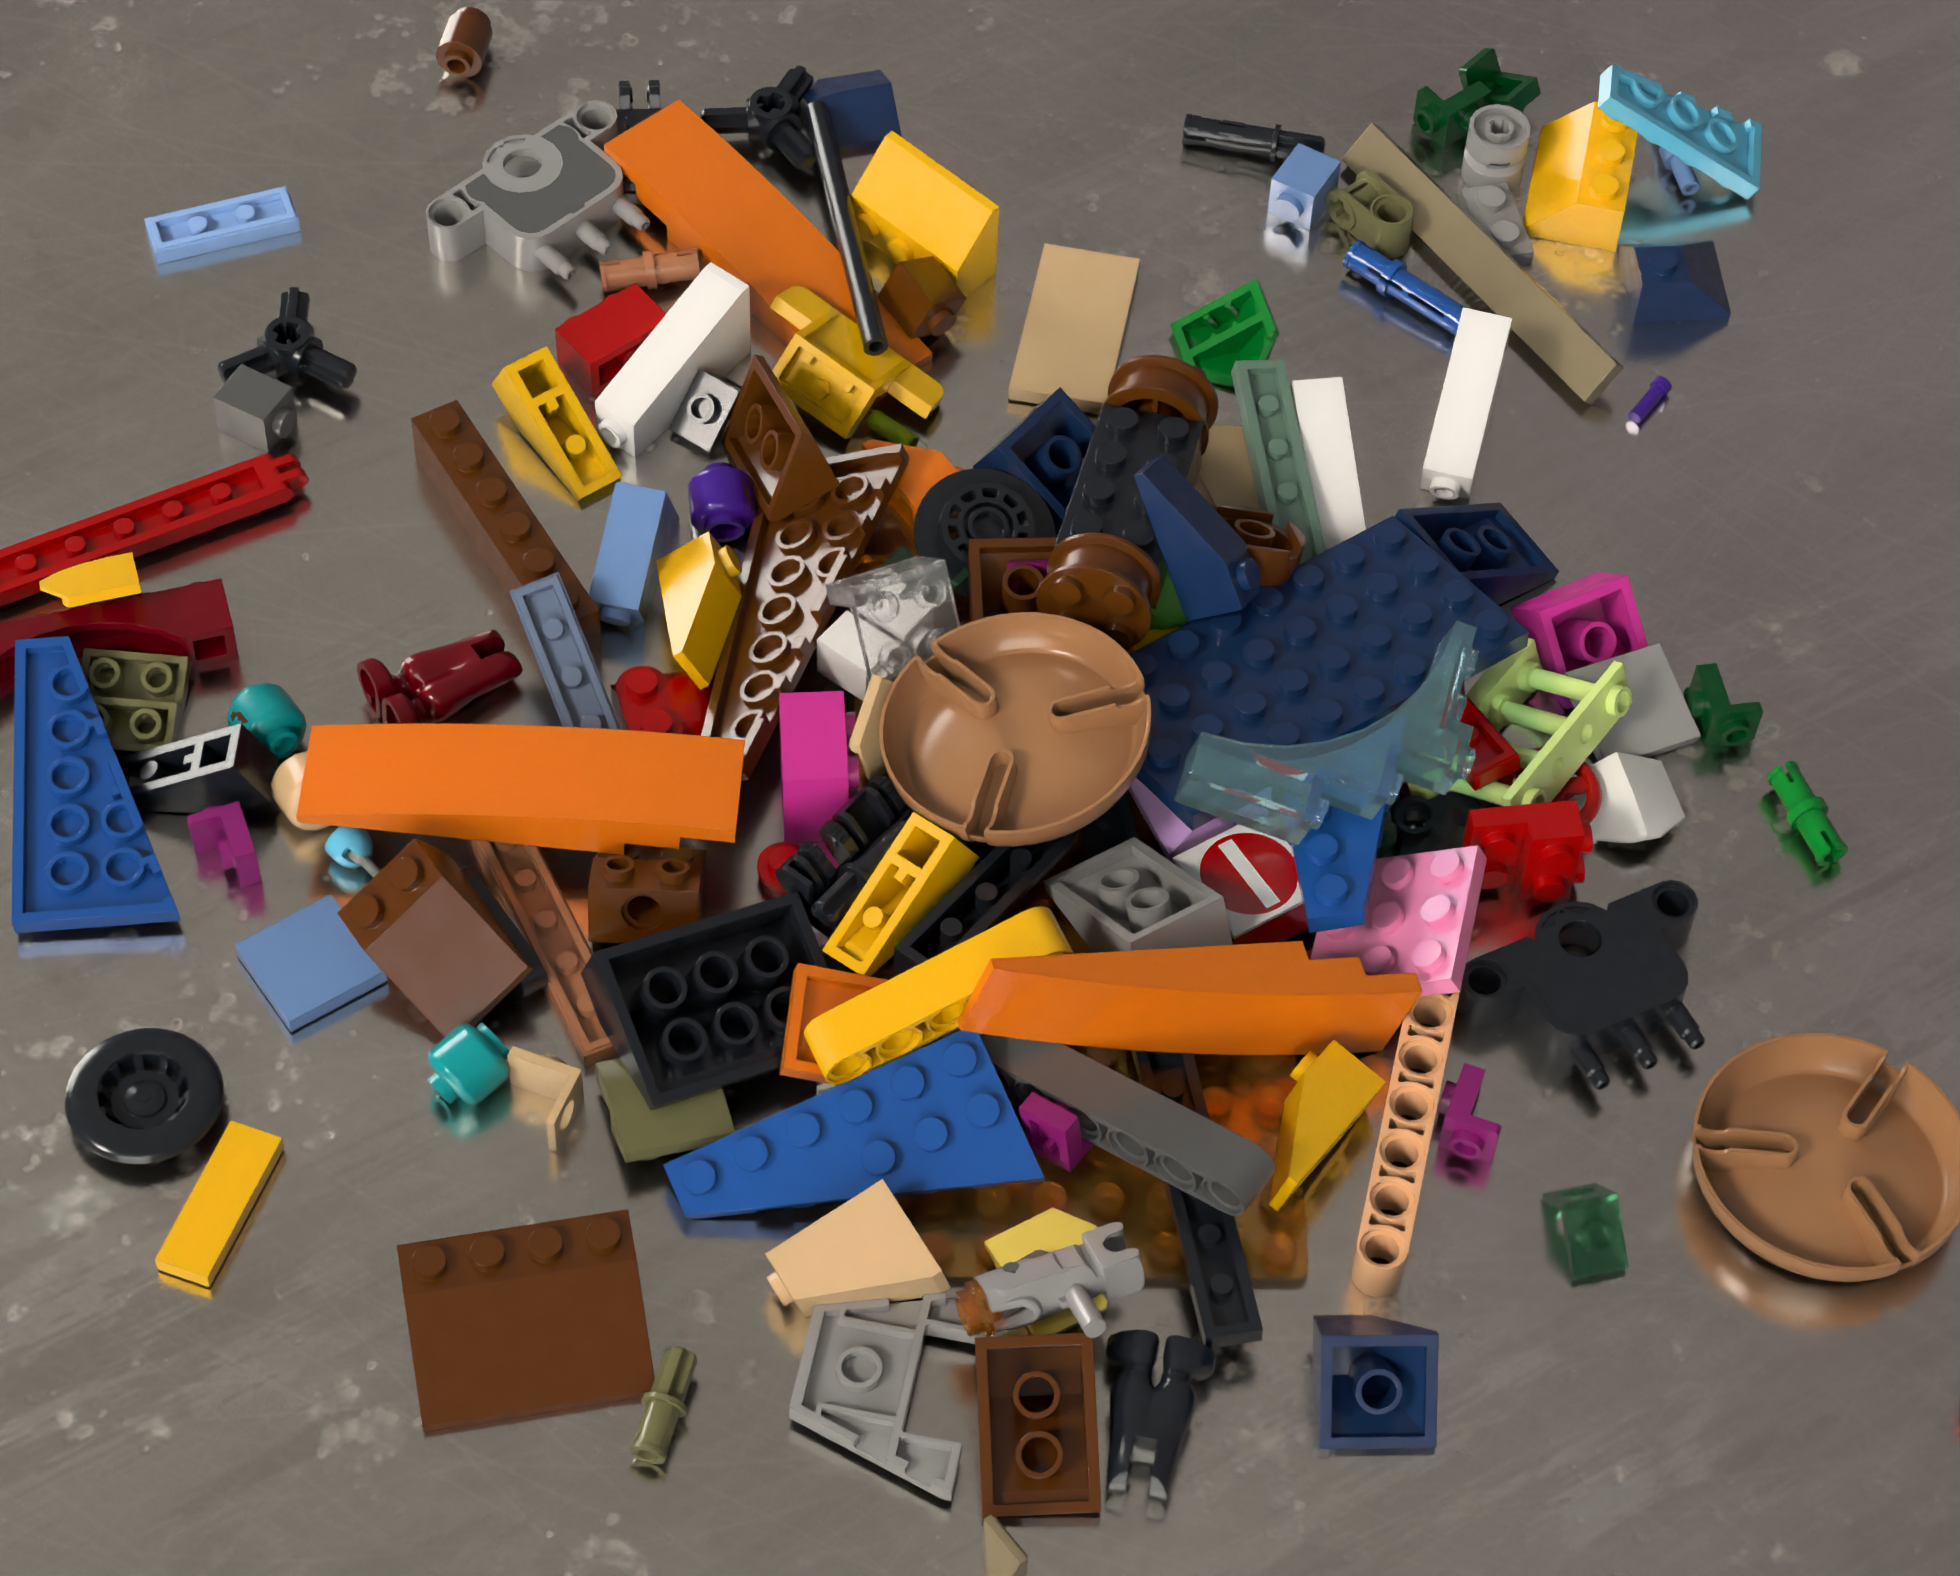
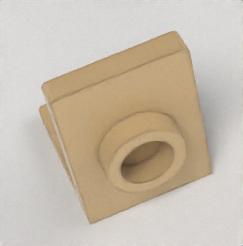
(553, 1079)

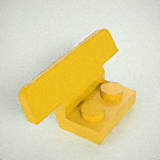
(832, 374)

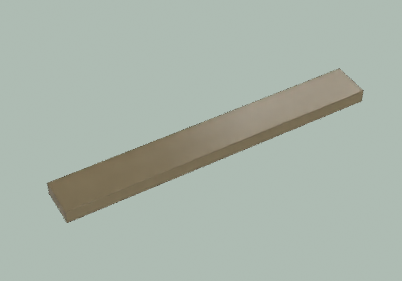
(1488, 268)

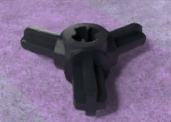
(771, 119)
(291, 349)

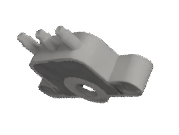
(540, 209)

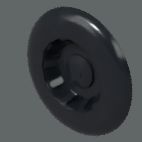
(993, 511)
(147, 1112)

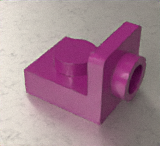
(227, 831)
(1053, 1131)

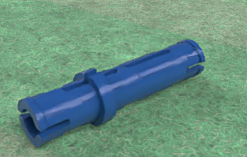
(1395, 280)

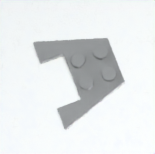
(861, 1379)

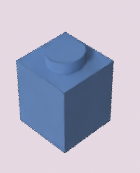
(1302, 185)

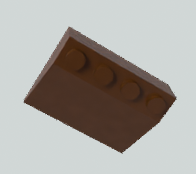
(526, 1320)

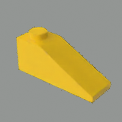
(555, 423)
(699, 603)
(902, 890)
(1318, 1112)

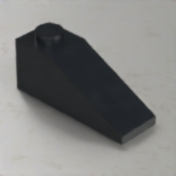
(201, 772)

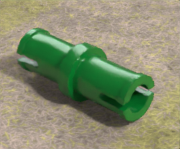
(1807, 813)

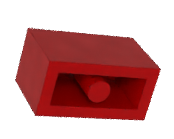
(606, 337)

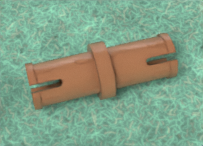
(649, 270)

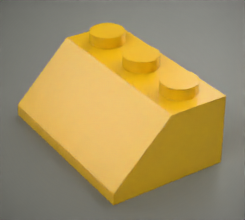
(1581, 179)
(923, 210)

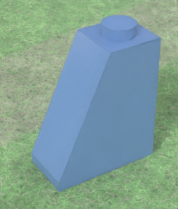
(635, 536)

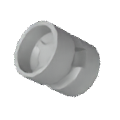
(1496, 146)

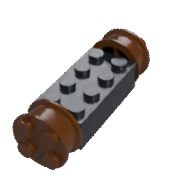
(1106, 551)

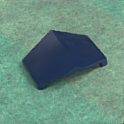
(859, 108)

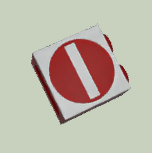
(1256, 881)

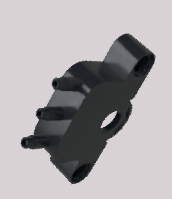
(1597, 1002)

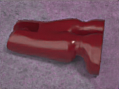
(438, 680)

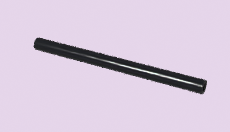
(846, 229)

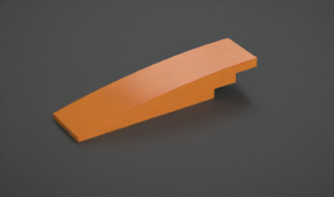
(737, 219)
(524, 784)
(1192, 1000)

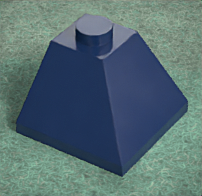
(1673, 281)
(1374, 1383)

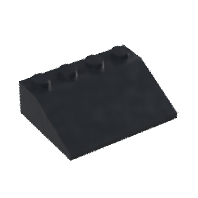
(703, 998)

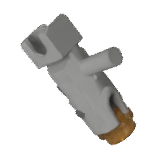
(1051, 1283)

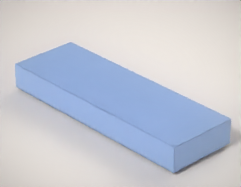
(222, 224)

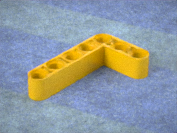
(922, 1000)

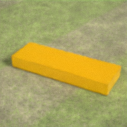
(219, 1203)

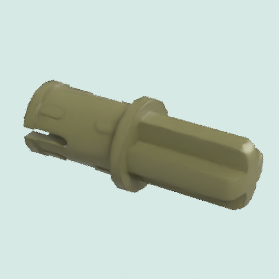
(664, 1405)

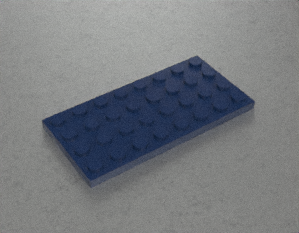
(1314, 654)

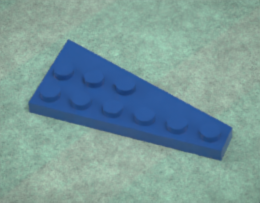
(75, 824)
(1338, 868)
(914, 1122)

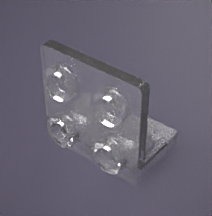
(898, 611)

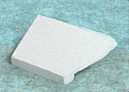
(1635, 800)

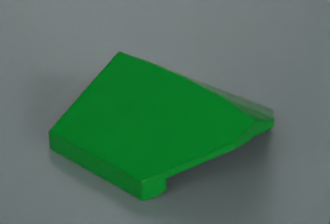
(1227, 331)

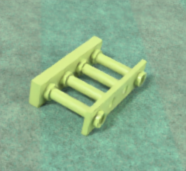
(1500, 699)

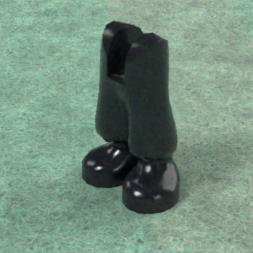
(1149, 1420)

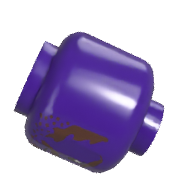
(721, 501)

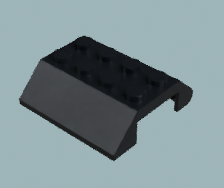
(971, 907)

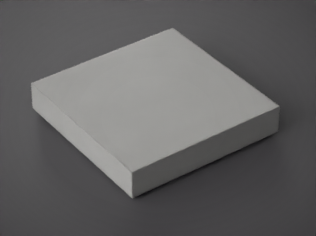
(1658, 712)

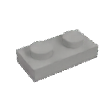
(1498, 215)

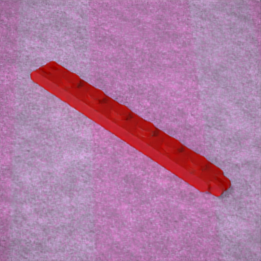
(152, 521)

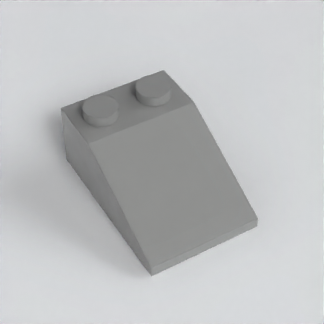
(1138, 902)

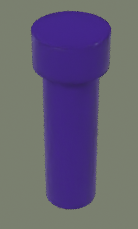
(1658, 389)

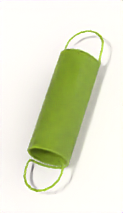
(891, 429)

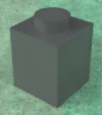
(255, 408)

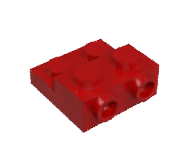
(1531, 847)

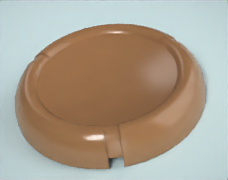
(1016, 728)
(1829, 1157)

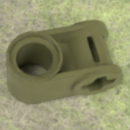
(1375, 214)

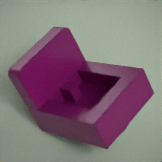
(1461, 1131)

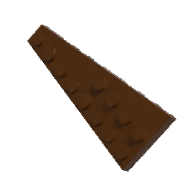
(786, 594)

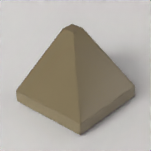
(1001, 1551)

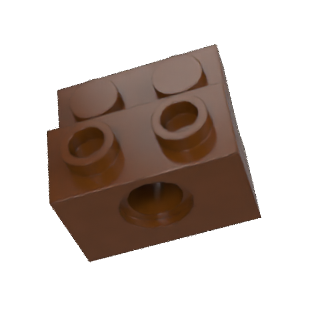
(665, 874)

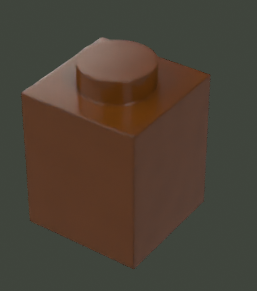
(922, 297)

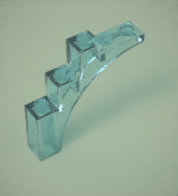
(1290, 786)

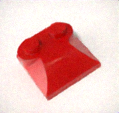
(660, 701)

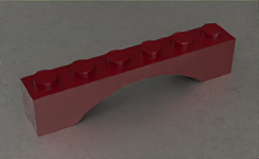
(167, 622)

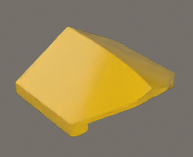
(94, 581)

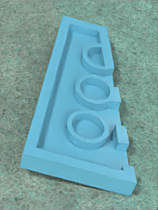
(1697, 136)

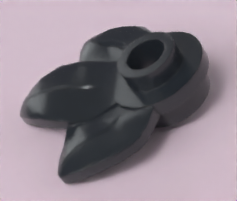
(1442, 821)

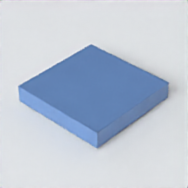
(309, 963)

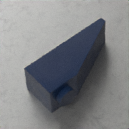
(1198, 546)

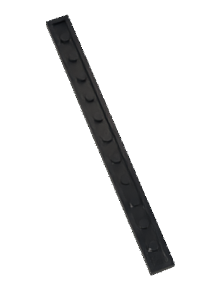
(1205, 1235)

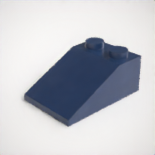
(1046, 451)
(1483, 547)

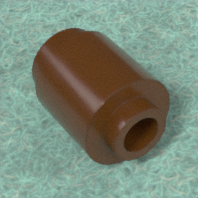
(464, 42)

